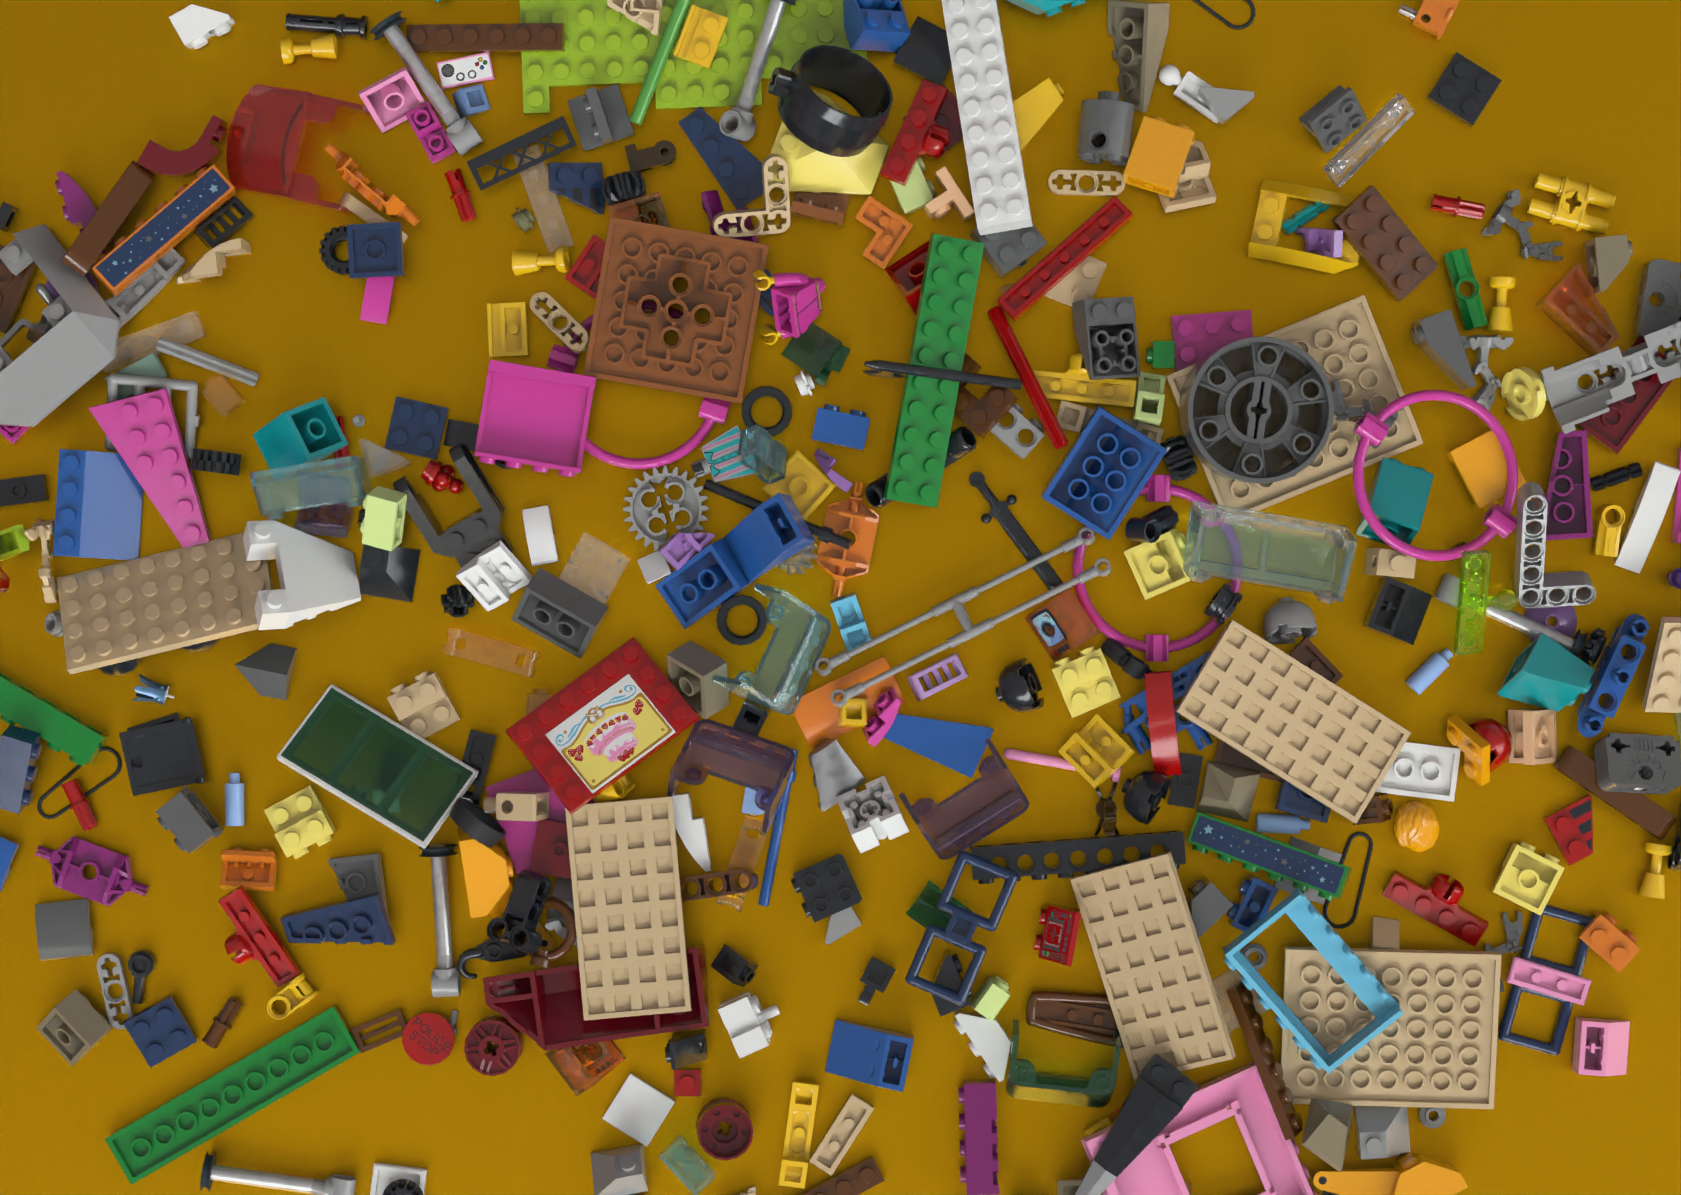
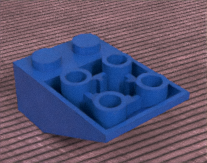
(875, 25)
(769, 536)
(869, 1054)

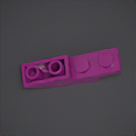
(78, 203)

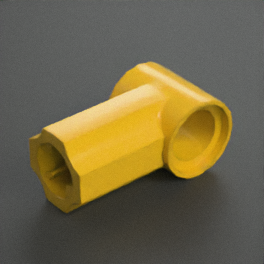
(1608, 534)

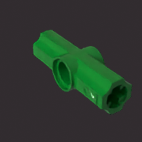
(1469, 306)

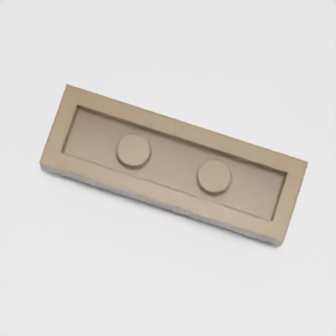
(841, 1134)

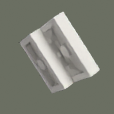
(494, 575)

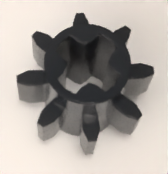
(457, 600)

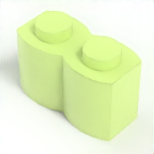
(991, 997)

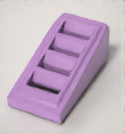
(916, 686)

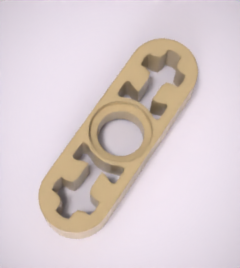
(1066, 175)
(364, 211)
(559, 311)

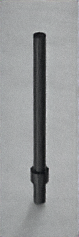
(823, 533)

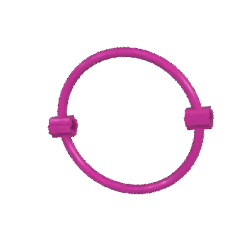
(711, 410)
(1373, 431)
(1155, 645)

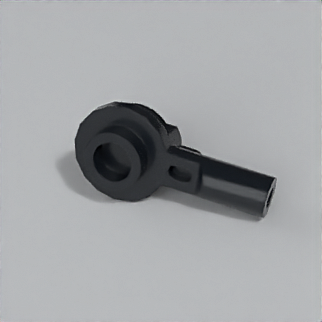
(140, 965)

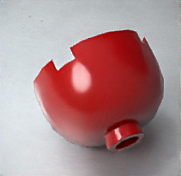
(1497, 736)

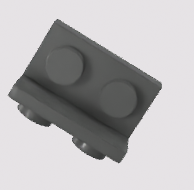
(600, 117)
(1334, 118)

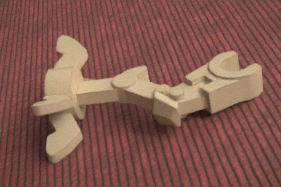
(44, 530)

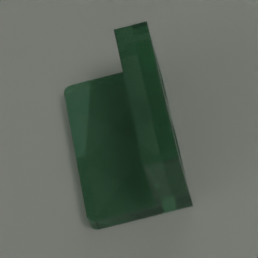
(925, 907)

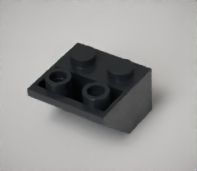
(1397, 610)
(948, 976)

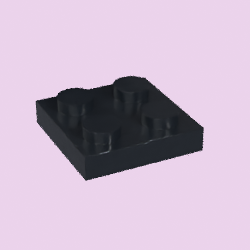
(1464, 89)

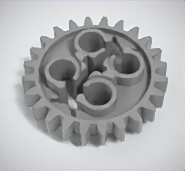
(642, 515)

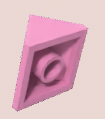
(392, 99)

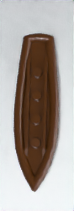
(1073, 1015)

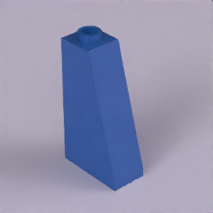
(943, 741)

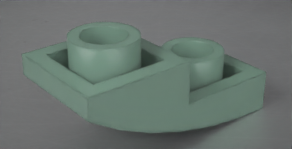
(147, 366)

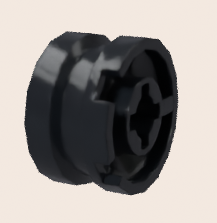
(1223, 604)

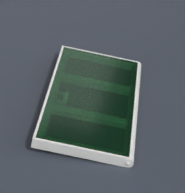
(377, 766)

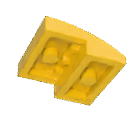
(1097, 751)

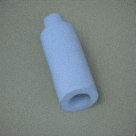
(1429, 671)
(234, 801)
(1281, 823)

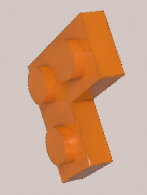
(889, 229)

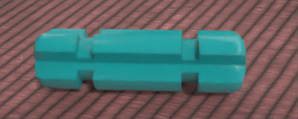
(1303, 216)

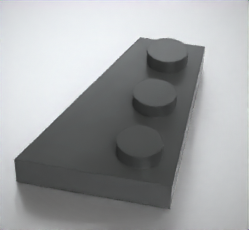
(360, 875)

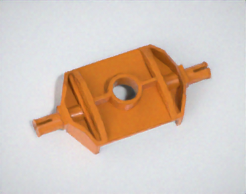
(389, 205)
(862, 521)

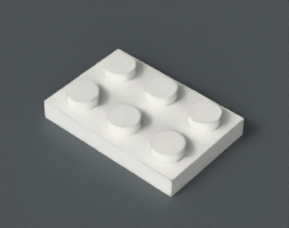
(1423, 772)

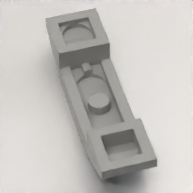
(145, 287)

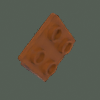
(821, 206)

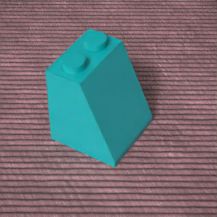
(301, 435)
(1397, 499)
(1546, 676)

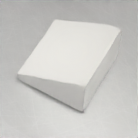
(654, 567)

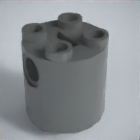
(1106, 121)

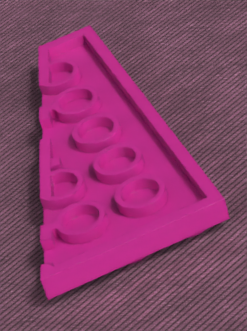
(152, 447)

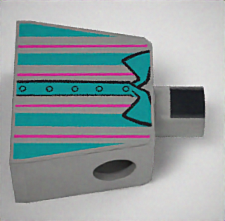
(722, 458)

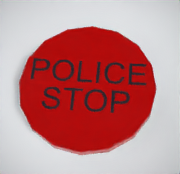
(428, 1038)

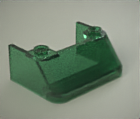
(1027, 1084)

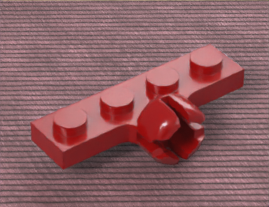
(918, 134)
(1437, 905)
(256, 938)

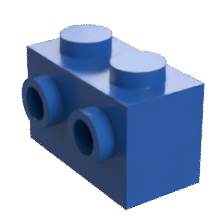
(841, 428)
(1253, 903)

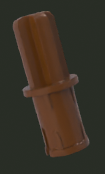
(222, 1022)

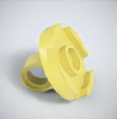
(1523, 393)

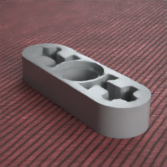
(122, 981)

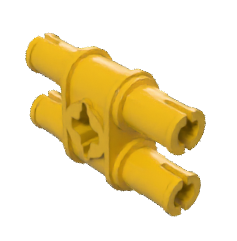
(1582, 196)

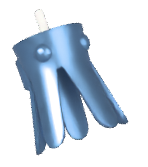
(156, 693)

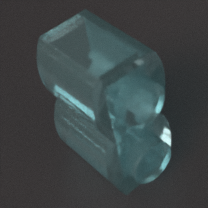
(762, 454)

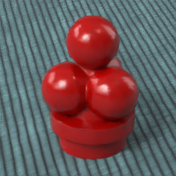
(441, 477)

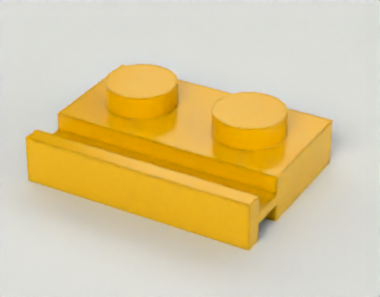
(701, 37)
(507, 329)

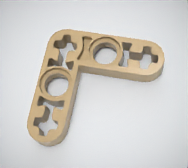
(770, 208)

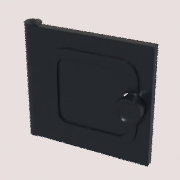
(162, 756)

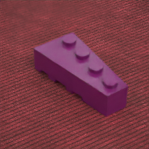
(1569, 489)
(980, 1137)

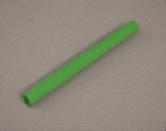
(659, 61)

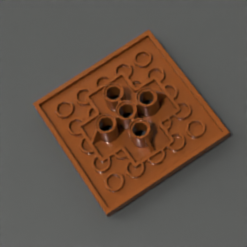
(641, 265)

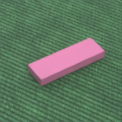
(1548, 980)

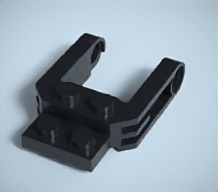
(471, 533)

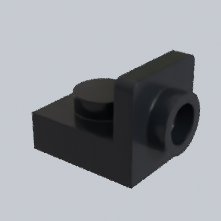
(734, 966)

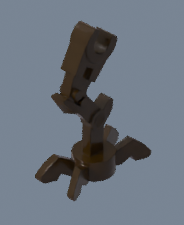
(1107, 810)

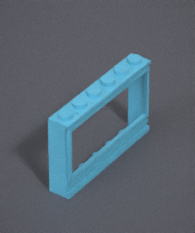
(1339, 957)

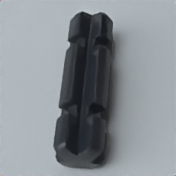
(1616, 476)

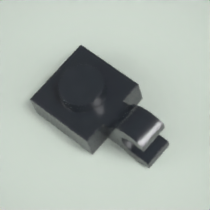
(876, 978)

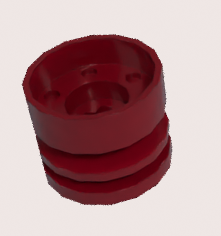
(497, 1030)
(715, 1141)

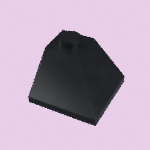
(389, 572)

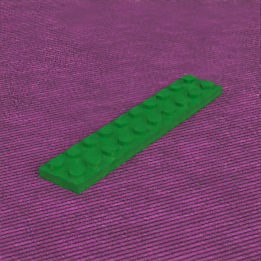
(941, 343)
(232, 1094)

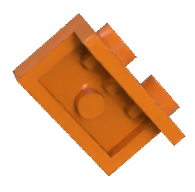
(251, 869)
(1609, 941)

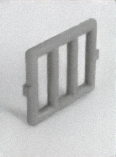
(141, 382)

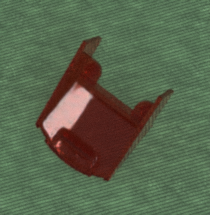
(268, 141)

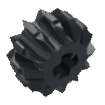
(623, 187)
(1179, 458)

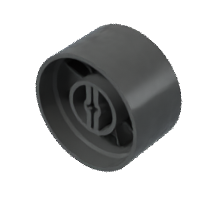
(1259, 385)

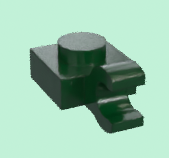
(836, 365)

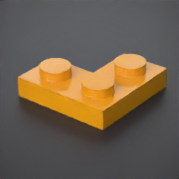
(1475, 749)

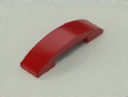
(1162, 723)

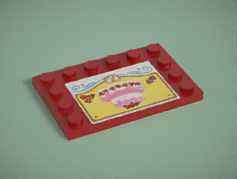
(602, 725)

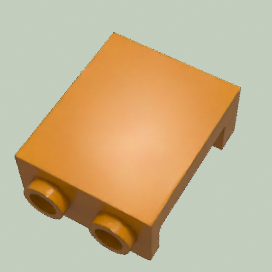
(1158, 156)
(1483, 469)

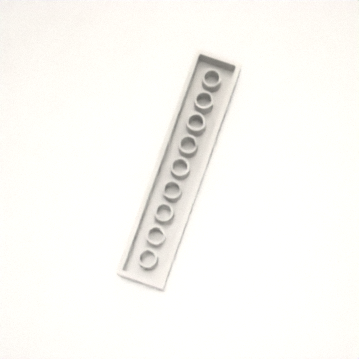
(987, 115)

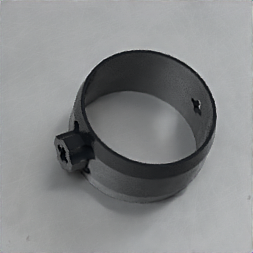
(821, 124)

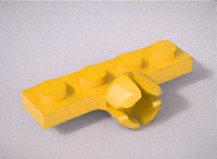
(1078, 388)

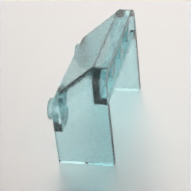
(311, 485)
(788, 657)

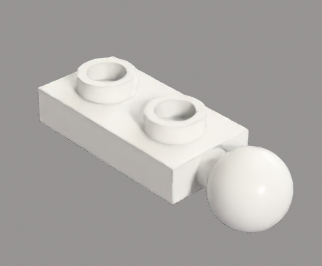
(1186, 89)

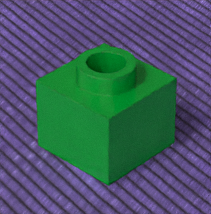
(1161, 354)

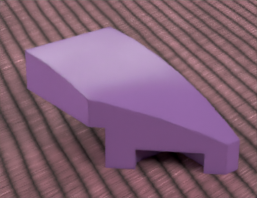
(1322, 241)
(826, 463)
(683, 547)

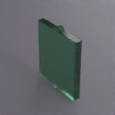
(812, 350)

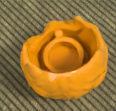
(1416, 826)

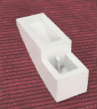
(691, 830)

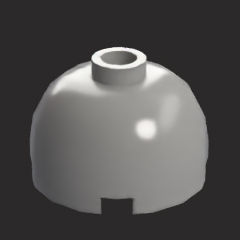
(1288, 621)

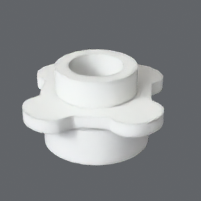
(804, 383)

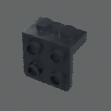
(826, 887)

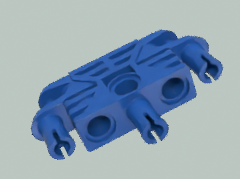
(1612, 675)
(1181, 682)

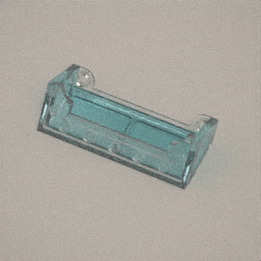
(1268, 550)

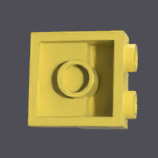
(1159, 564)
(1085, 681)
(300, 822)
(1528, 877)

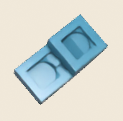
(850, 621)

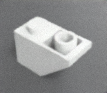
(198, 24)

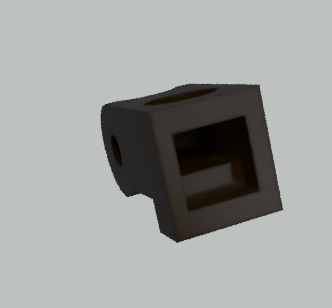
(651, 158)

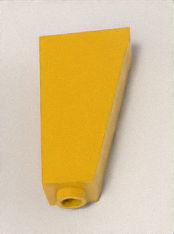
(1035, 109)

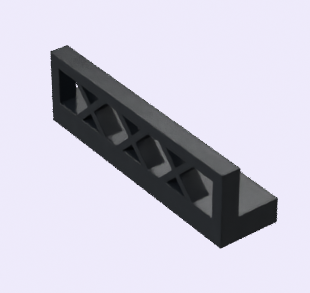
(517, 144)

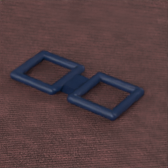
(961, 928)
(1505, 1030)

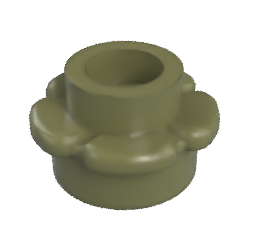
(523, 219)

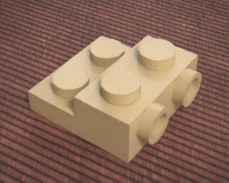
(423, 705)

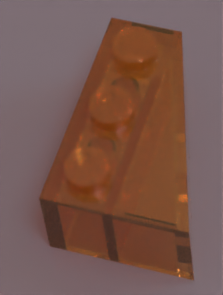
(1578, 312)

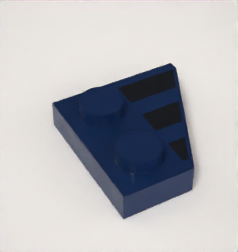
(578, 183)

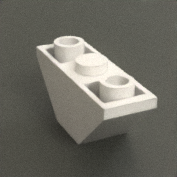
(986, 1040)

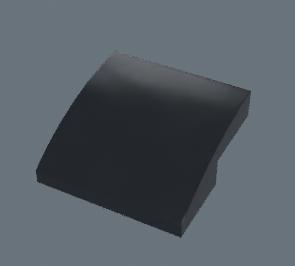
(925, 52)

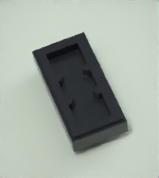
(23, 490)
(1185, 786)

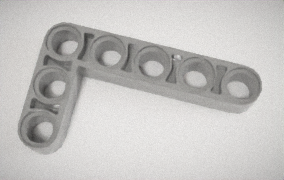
(1535, 579)

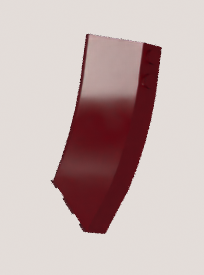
(550, 1006)

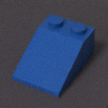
(703, 583)

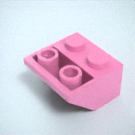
(1600, 1046)

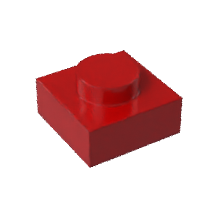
(687, 1082)

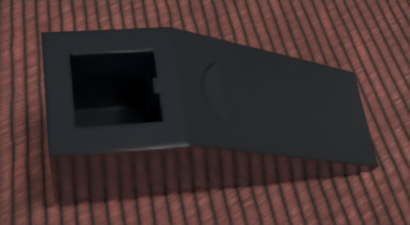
(686, 1048)

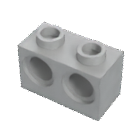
(1009, 434)

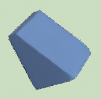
(471, 100)

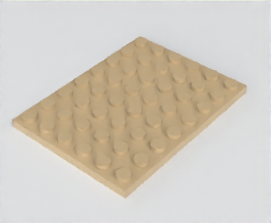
(1347, 350)
(1428, 1057)

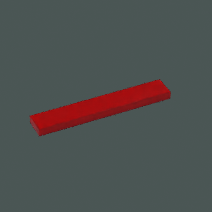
(1064, 258)

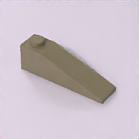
(1139, 40)

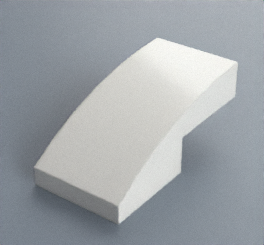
(540, 535)

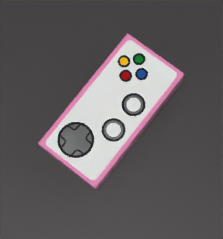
(465, 70)

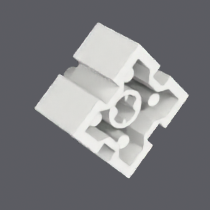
(872, 814)
(747, 1023)

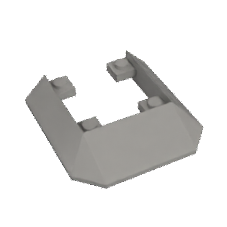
(69, 353)

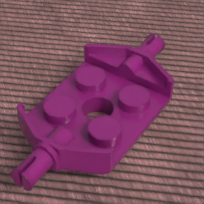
(113, 871)

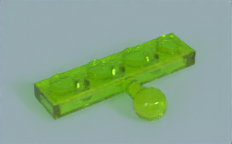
(1474, 600)

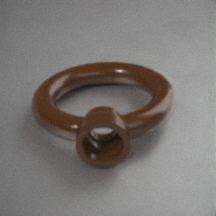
(543, 957)

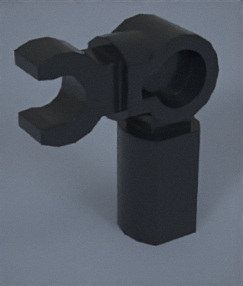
(1121, 656)

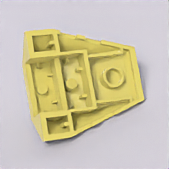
(821, 172)

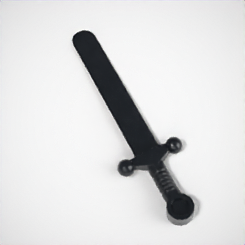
(1014, 529)

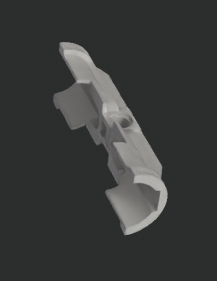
(1577, 404)

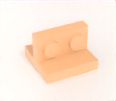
(952, 196)
(1533, 736)

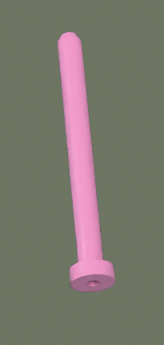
(1046, 760)

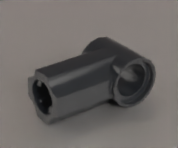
(1152, 525)

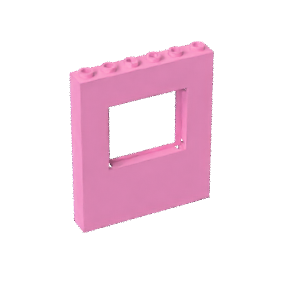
(1241, 1090)

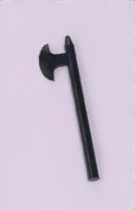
(889, 369)

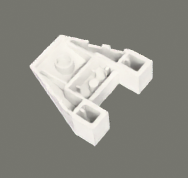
(310, 573)

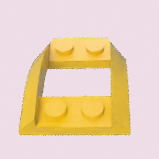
(1269, 226)

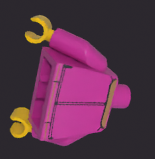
(794, 302)

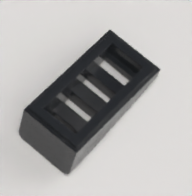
(209, 224)

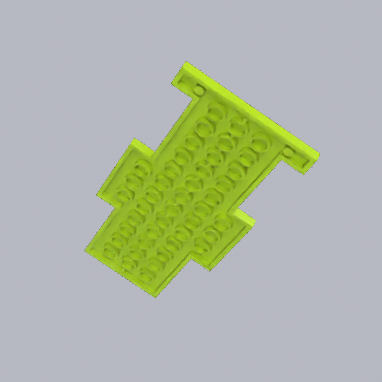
(613, 50)

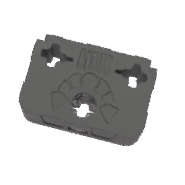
(1664, 281)
(1638, 763)

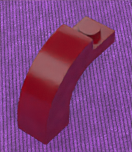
(189, 161)

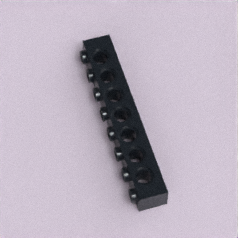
(1171, 841)

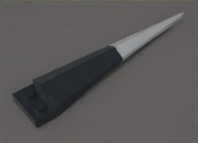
(1149, 1107)

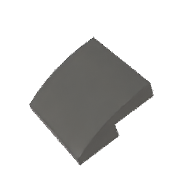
(64, 929)

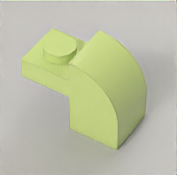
(1149, 399)

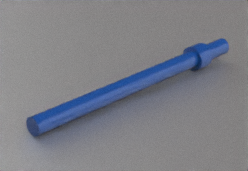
(775, 841)

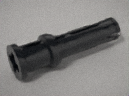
(339, 25)

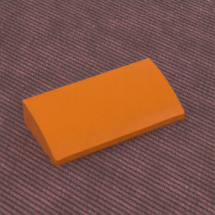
(818, 714)

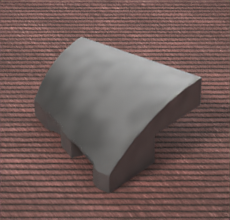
(833, 772)

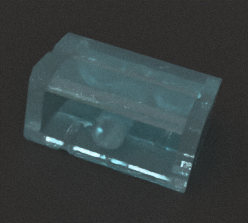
(687, 1165)

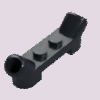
(960, 443)

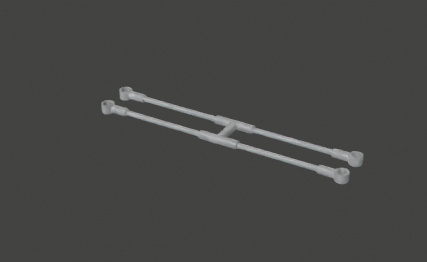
(956, 603)

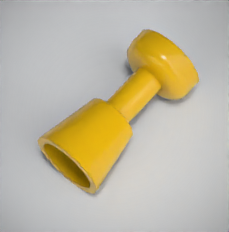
(319, 47)
(528, 261)
(1500, 315)
(1654, 882)

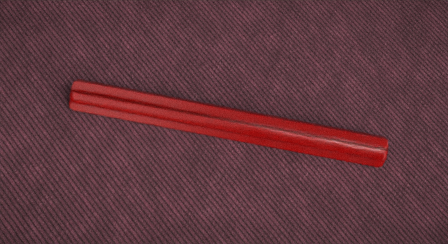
(1028, 377)

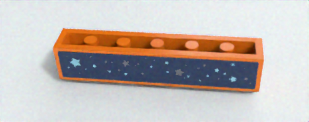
(163, 230)

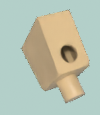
(1389, 563)
(526, 805)

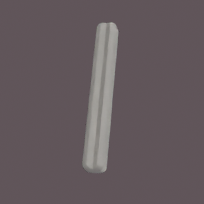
(207, 361)

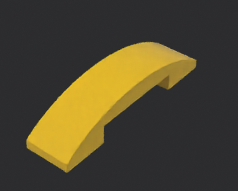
(798, 1134)

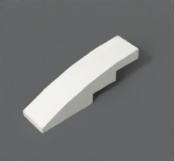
(1647, 517)

